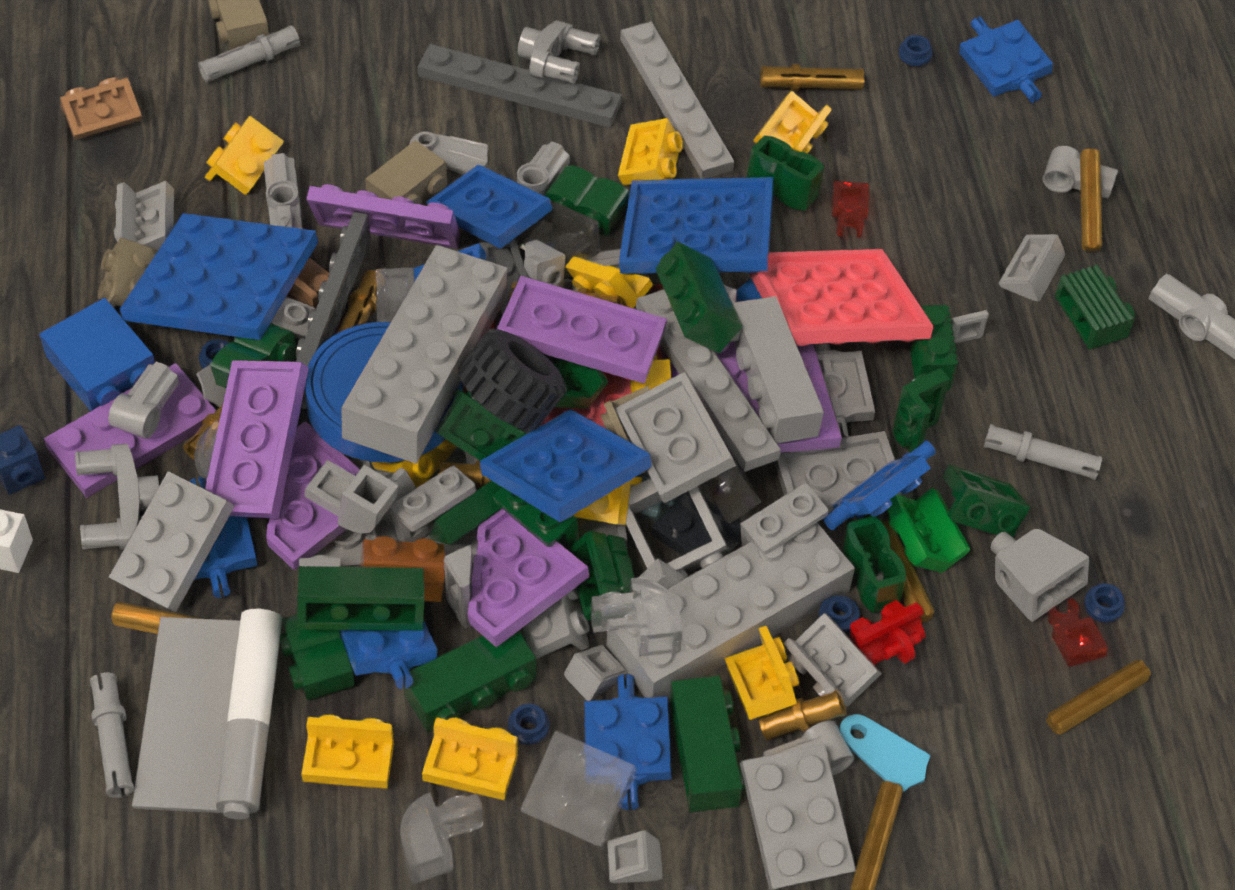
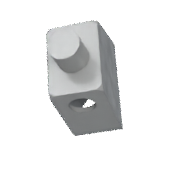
(1038, 570)

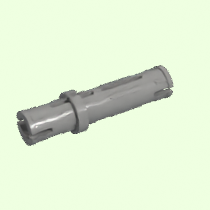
(262, 48)
(1041, 451)
(109, 719)

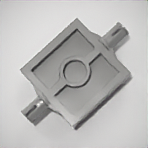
(846, 385)

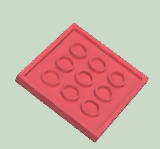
(842, 297)

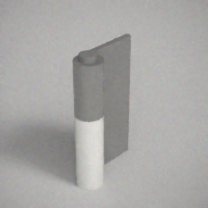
(209, 714)

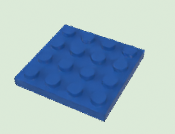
(713, 216)
(220, 276)

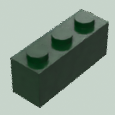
(698, 297)
(360, 598)
(470, 678)
(706, 743)

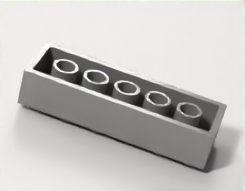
(420, 354)
(733, 599)

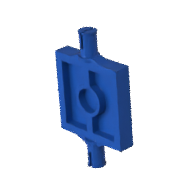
(1006, 58)
(875, 492)
(229, 553)
(389, 652)
(633, 732)

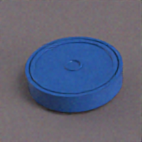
(332, 377)

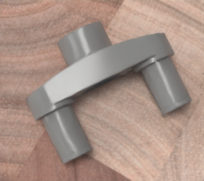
(546, 45)
(133, 491)

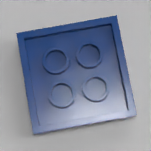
(565, 465)

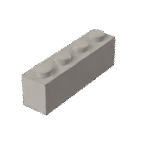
(776, 372)

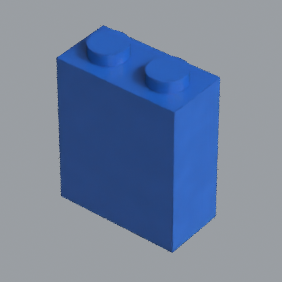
(96, 353)

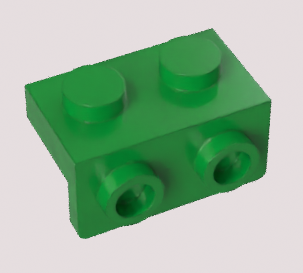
(927, 531)

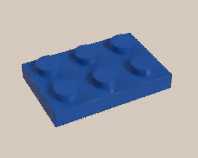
(492, 205)

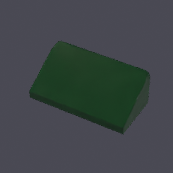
(466, 515)

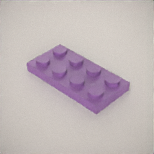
(386, 217)
(584, 329)
(178, 421)
(257, 436)

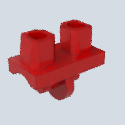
(892, 635)

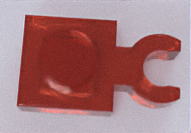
(850, 205)
(1075, 637)

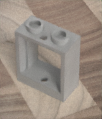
(645, 495)

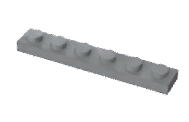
(677, 100)
(718, 392)

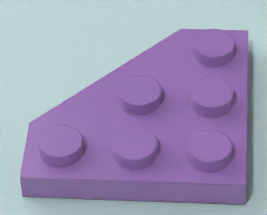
(303, 524)
(516, 577)

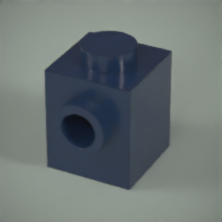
(18, 461)

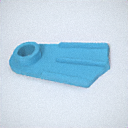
(885, 752)

